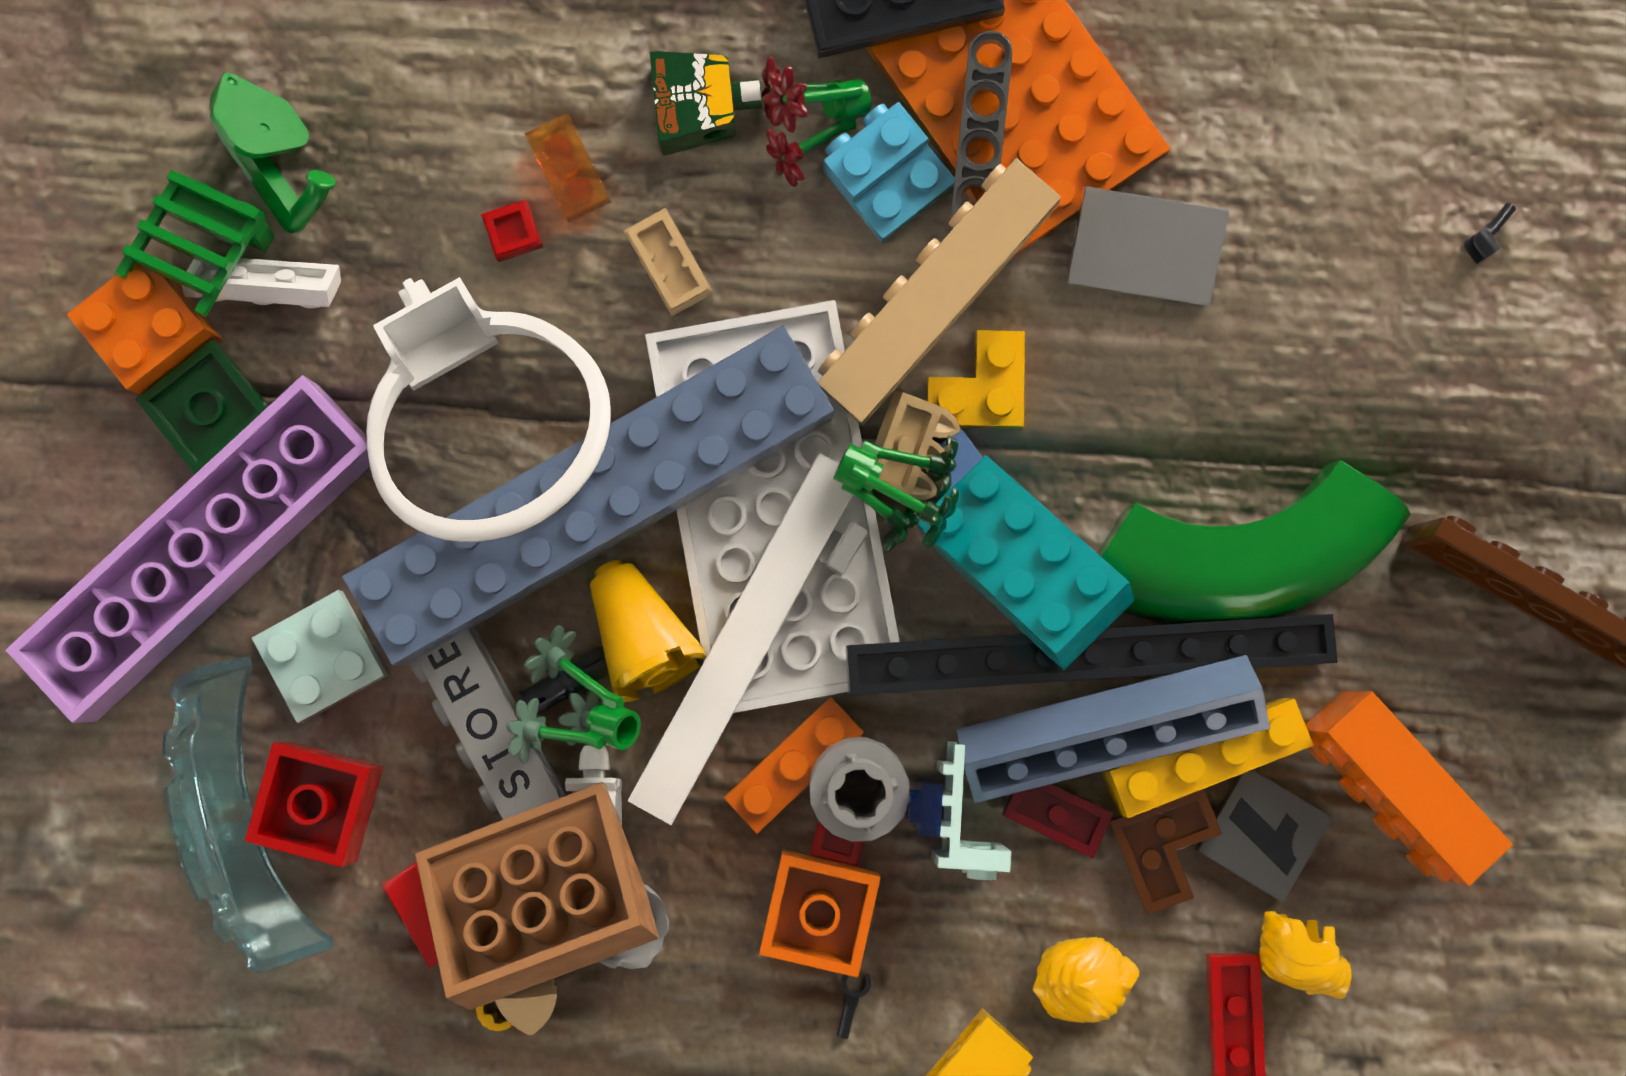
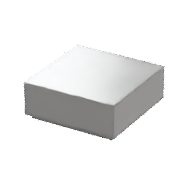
(846, 548)

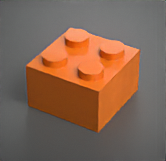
(142, 327)
(820, 913)

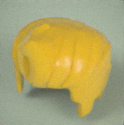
(1300, 957)
(1084, 980)

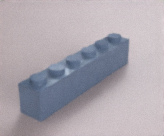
(1113, 728)

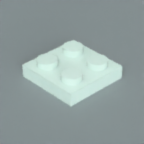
(319, 656)

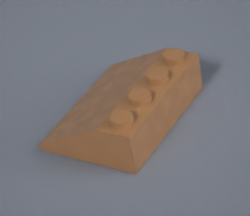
(533, 898)

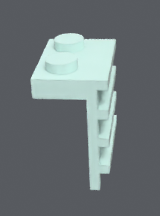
(976, 858)

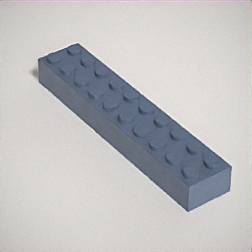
(649, 468)

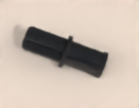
(553, 691)

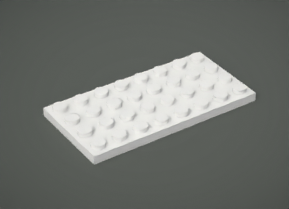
(735, 522)

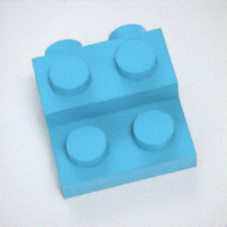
(887, 170)

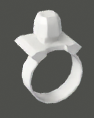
(594, 763)

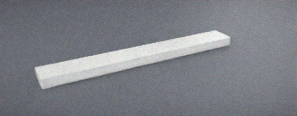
(742, 643)

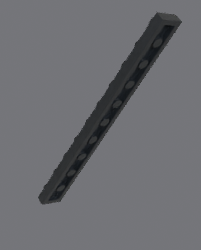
(1113, 654)

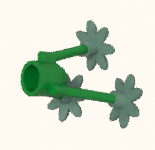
(591, 723)

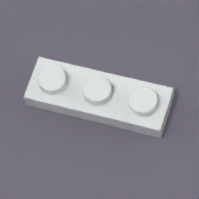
(273, 282)

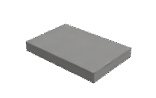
(1147, 246)

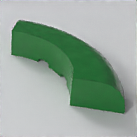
(1260, 566)

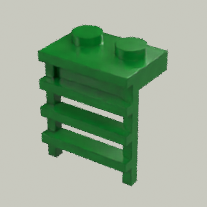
(209, 212)

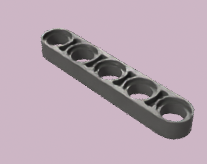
(977, 126)

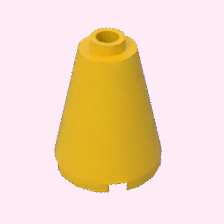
(640, 633)

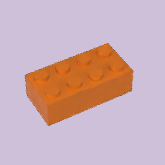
(1405, 788)

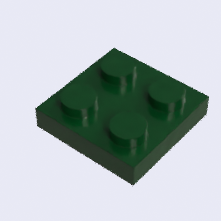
(202, 404)

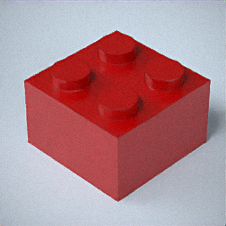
(314, 803)

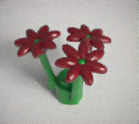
(786, 99)

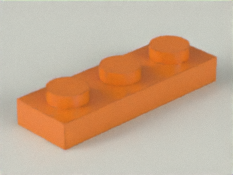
(789, 766)

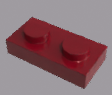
(1060, 817)

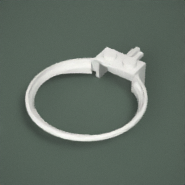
(438, 335)

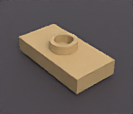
(668, 262)

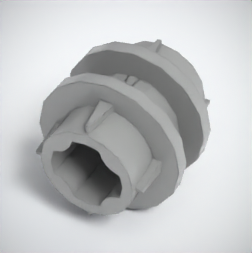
(838, 813)

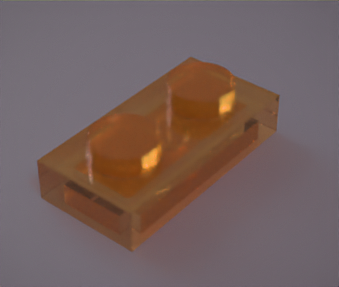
(567, 167)

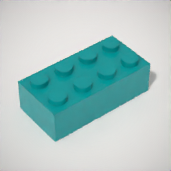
(1030, 564)

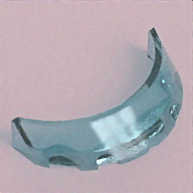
(211, 819)

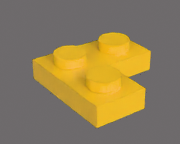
(997, 391)

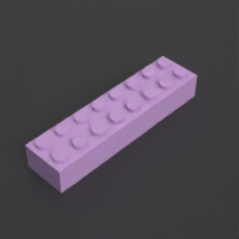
(193, 553)

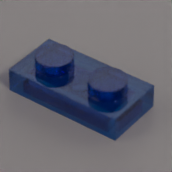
(925, 807)

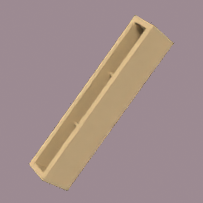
(938, 291)

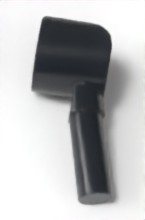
(1483, 243)
(850, 1004)

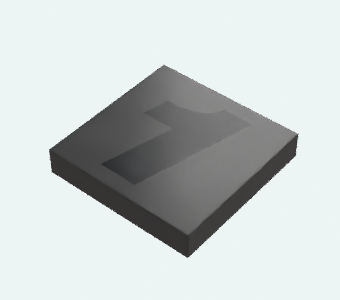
(1264, 834)

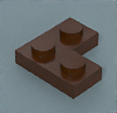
(1151, 845)

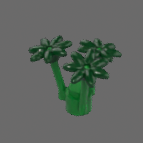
(861, 473)

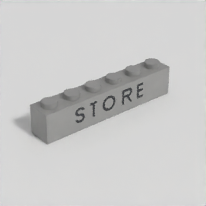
(479, 707)

